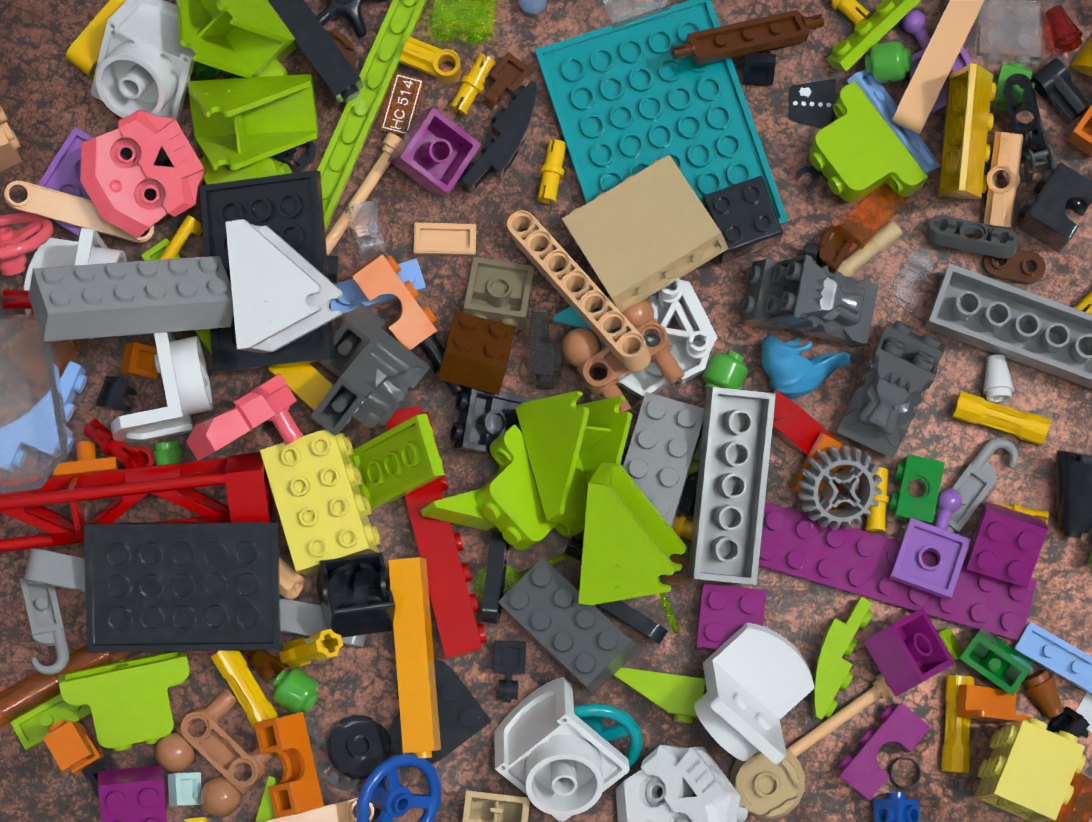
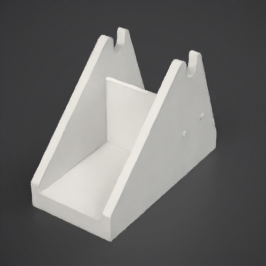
(274, 289)

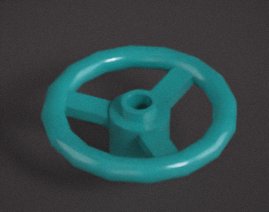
(593, 716)

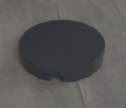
(358, 746)

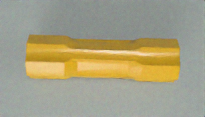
(1001, 418)
(319, 647)
(243, 684)
(957, 729)

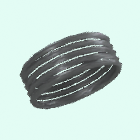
(919, 772)

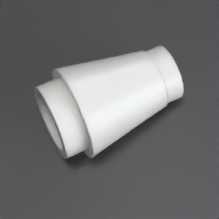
(997, 381)

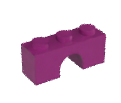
(862, 770)

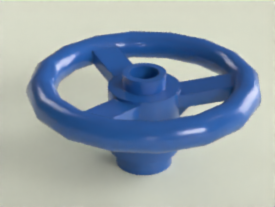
(392, 798)

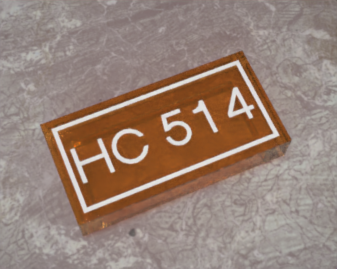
(402, 104)

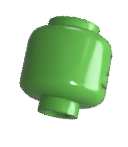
(888, 62)
(725, 371)
(295, 691)

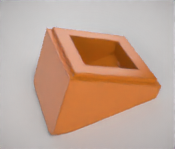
(139, 361)

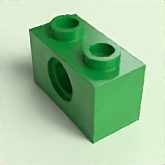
(928, 475)
(997, 661)

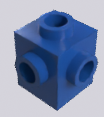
(896, 808)

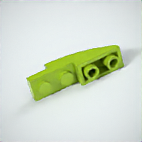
(830, 669)

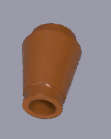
(1044, 693)

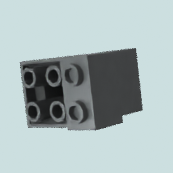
(809, 300)
(372, 374)
(891, 388)

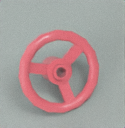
(13, 242)

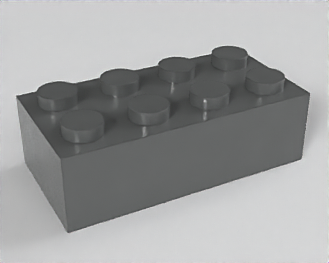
(568, 631)

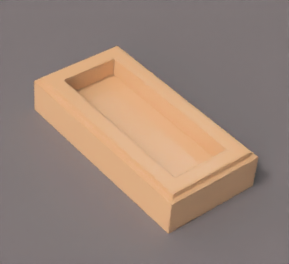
(445, 239)

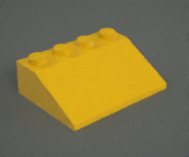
(966, 133)

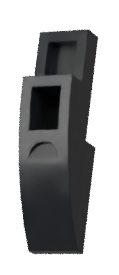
(511, 130)

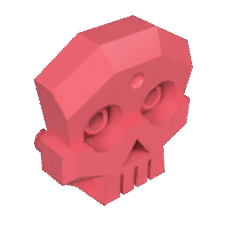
(120, 184)
(263, 403)

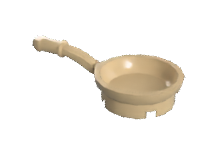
(768, 788)

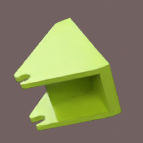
(232, 34)
(252, 117)
(568, 446)
(623, 541)

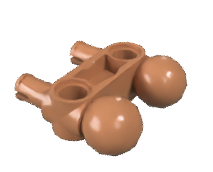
(583, 349)
(177, 751)

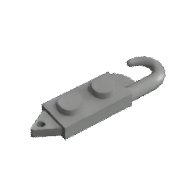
(977, 482)
(45, 623)

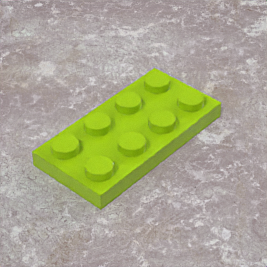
(398, 461)

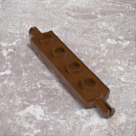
(747, 37)

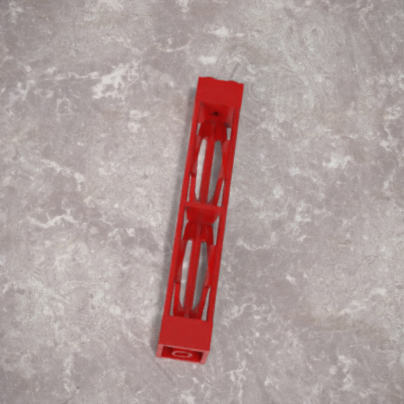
(243, 475)

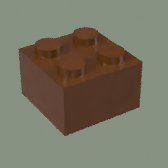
(476, 352)

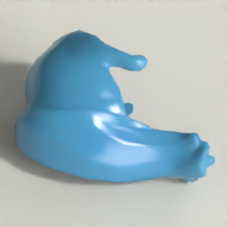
(794, 374)

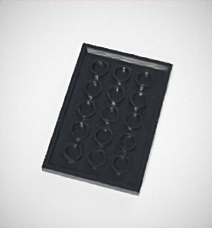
(294, 211)
(182, 586)

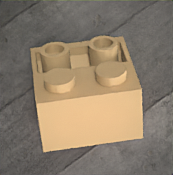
(495, 807)

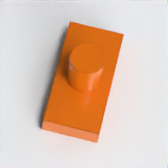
(86, 462)

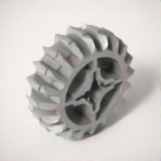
(830, 496)

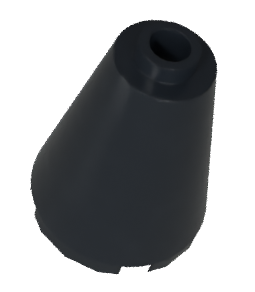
(1074, 493)

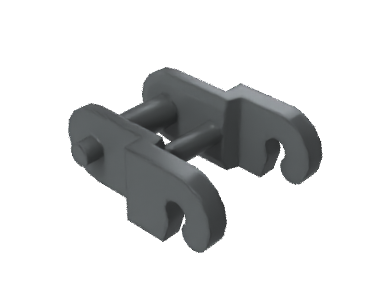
(1029, 166)

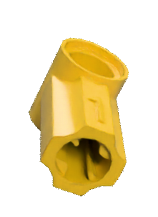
(429, 58)

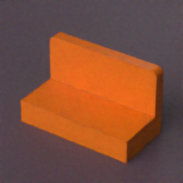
(987, 704)

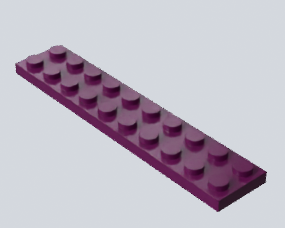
(863, 564)

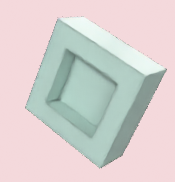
(184, 789)

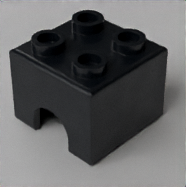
(1045, 213)
(744, 217)
(355, 595)

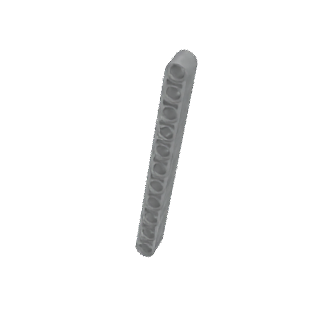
(69, 573)

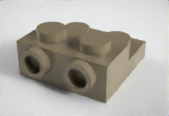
(499, 291)

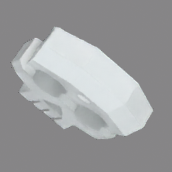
(690, 344)
(679, 774)

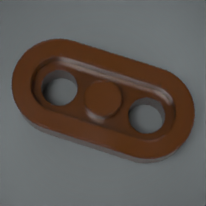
(1014, 267)

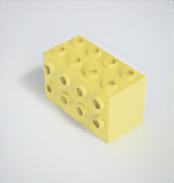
(320, 499)
(1030, 770)

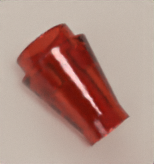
(1064, 32)

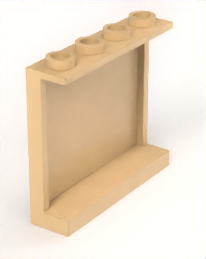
(645, 233)

